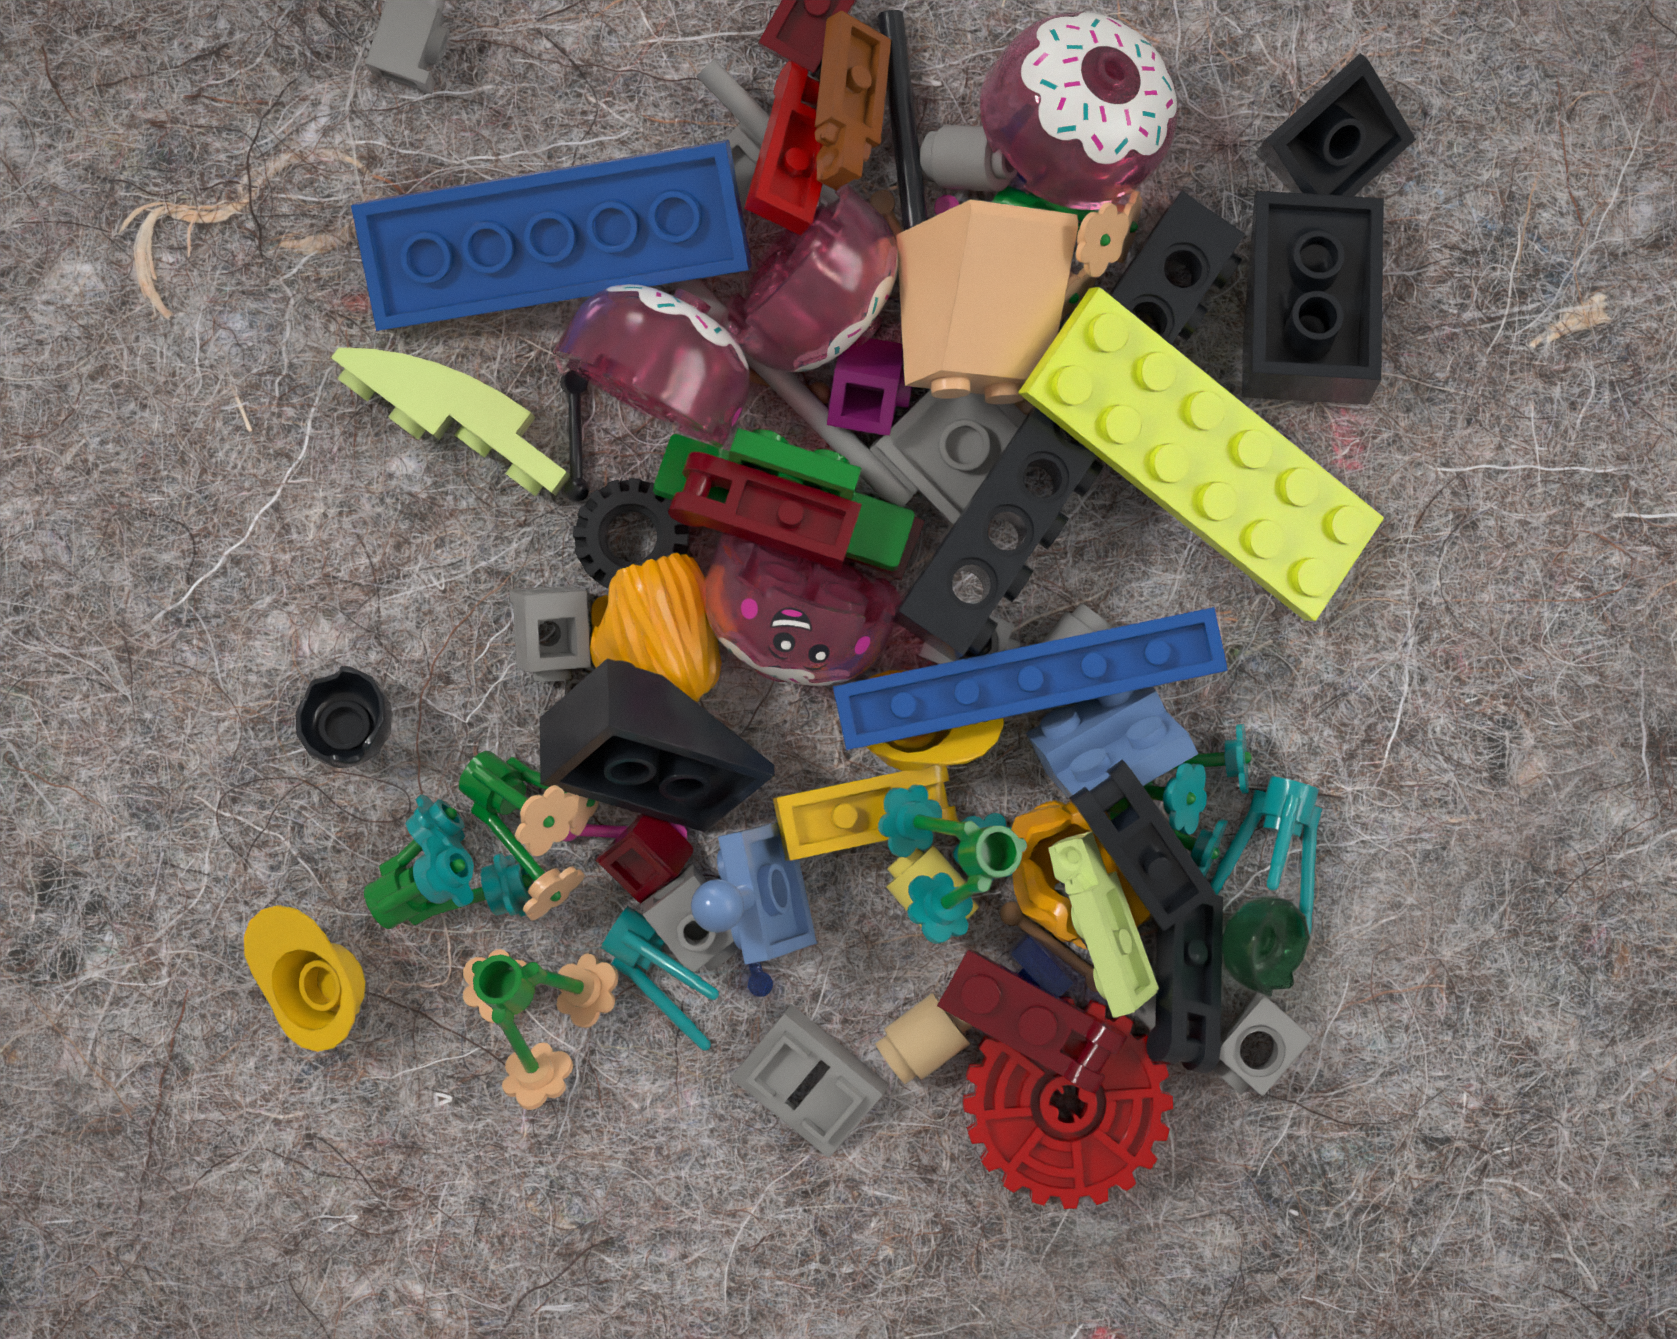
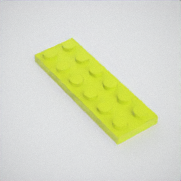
(1201, 454)

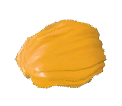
(659, 623)
(1035, 875)

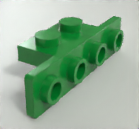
(881, 526)

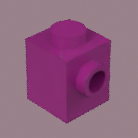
(868, 387)

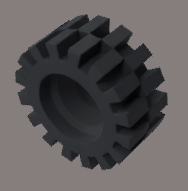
(604, 507)

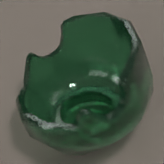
(1265, 944)

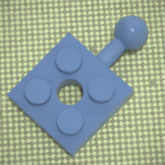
(757, 896)

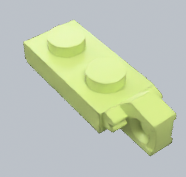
(1105, 924)

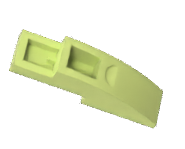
(434, 396)

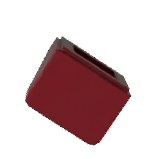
(646, 856)

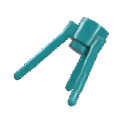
(1287, 810)
(637, 943)

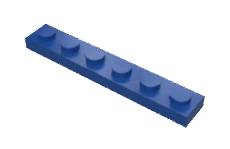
(1030, 678)

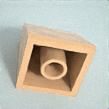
(982, 297)

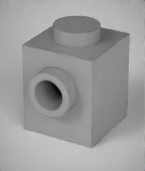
(672, 919)

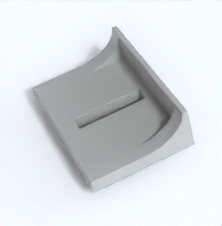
(786, 1059)

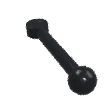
(573, 385)

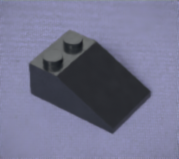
(1314, 298)
(647, 749)

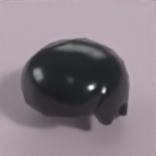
(344, 718)

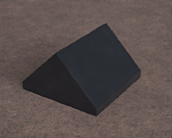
(1338, 135)

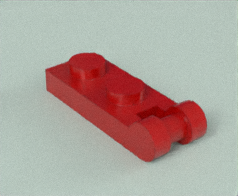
(786, 171)

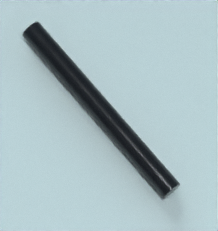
(903, 122)

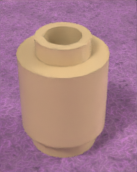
(922, 1040)

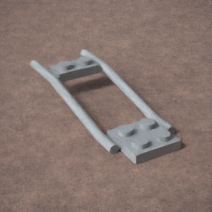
(937, 443)

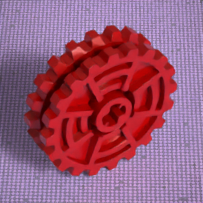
(1075, 1153)

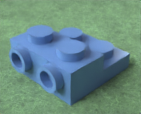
(1093, 735)

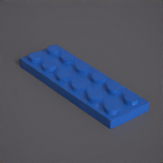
(552, 235)

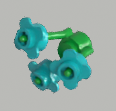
(441, 873)

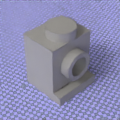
(407, 41)
(570, 646)

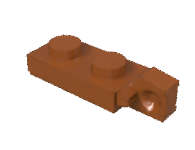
(850, 98)

